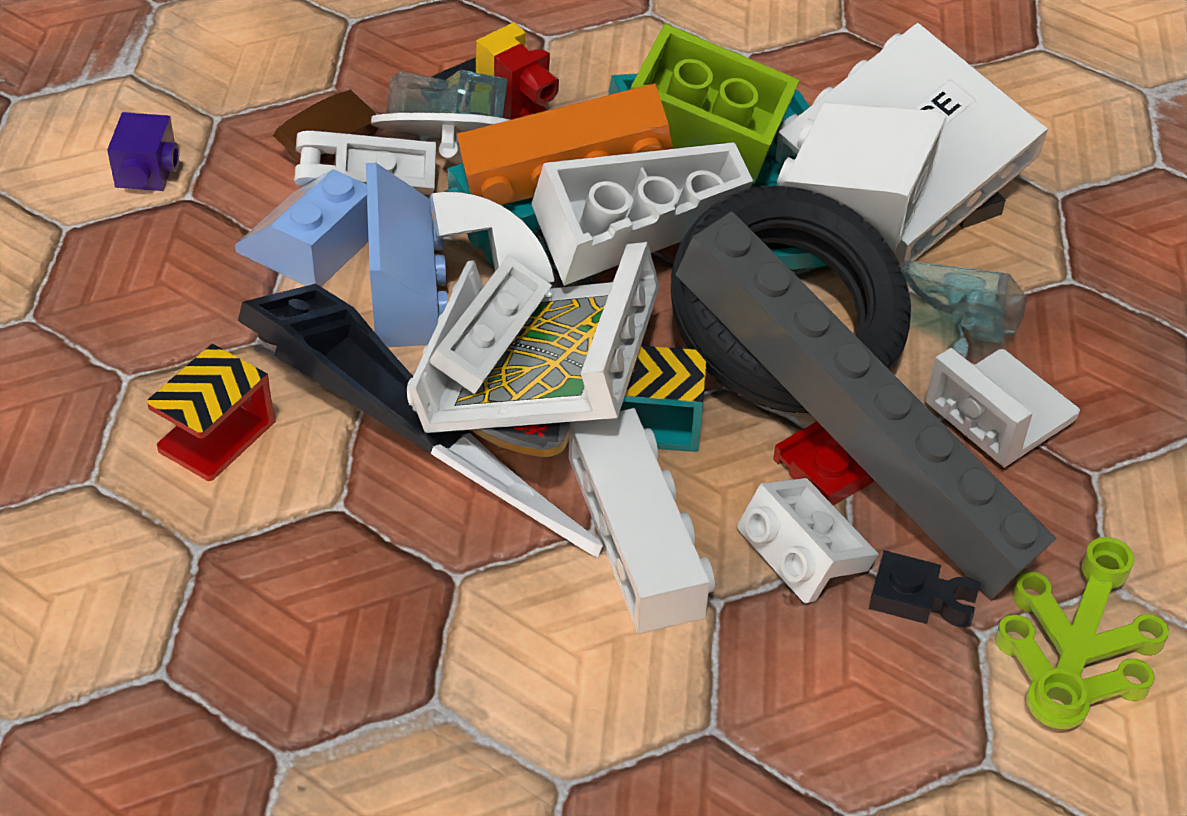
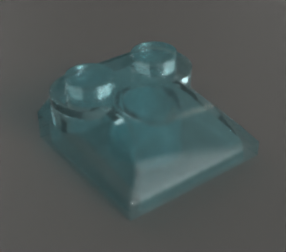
(974, 298)

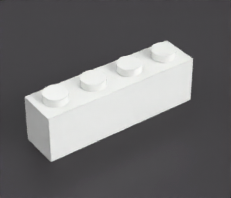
(639, 522)

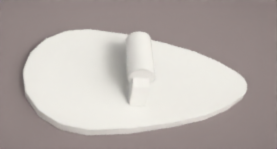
(436, 125)

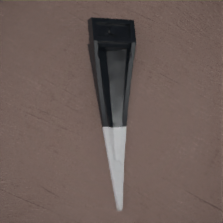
(344, 354)

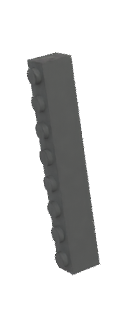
(863, 405)

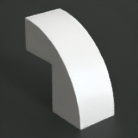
(508, 235)

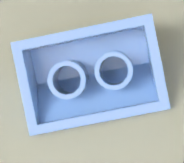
(403, 261)

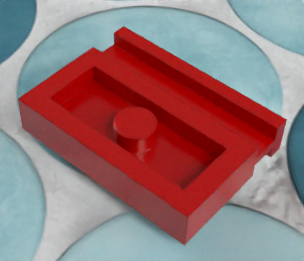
(823, 461)

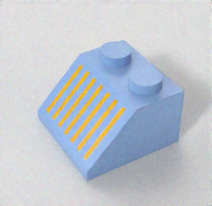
(312, 230)

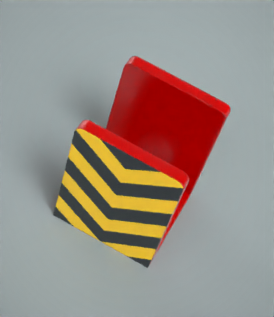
(217, 411)

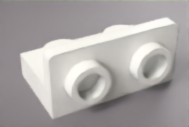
(803, 536)

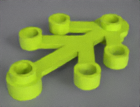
(1105, 568)

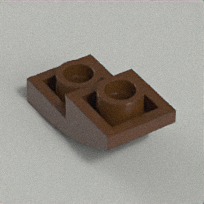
(336, 114)

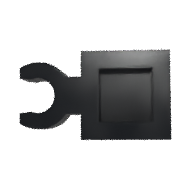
(913, 589)

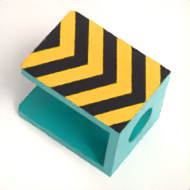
(668, 395)

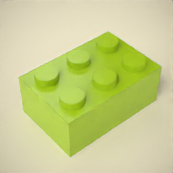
(716, 95)

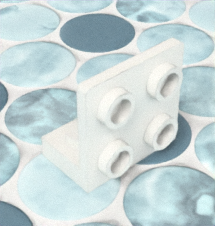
(998, 403)

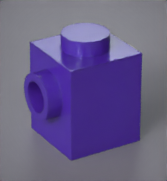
(143, 151)

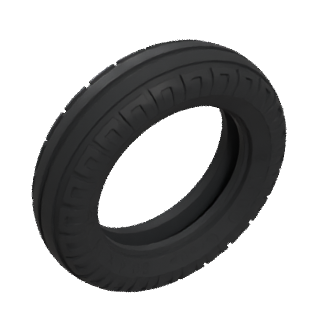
(832, 235)

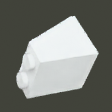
(868, 161)

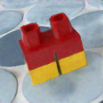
(527, 72)

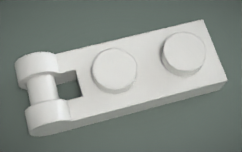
(406, 159)

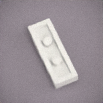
(490, 324)

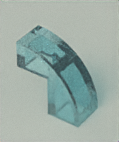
(459, 94)

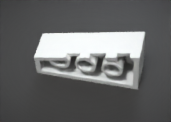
(652, 197)

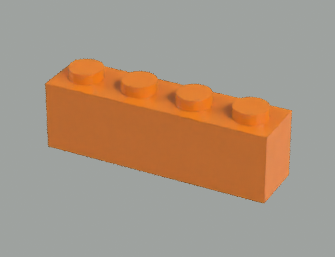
(508, 157)

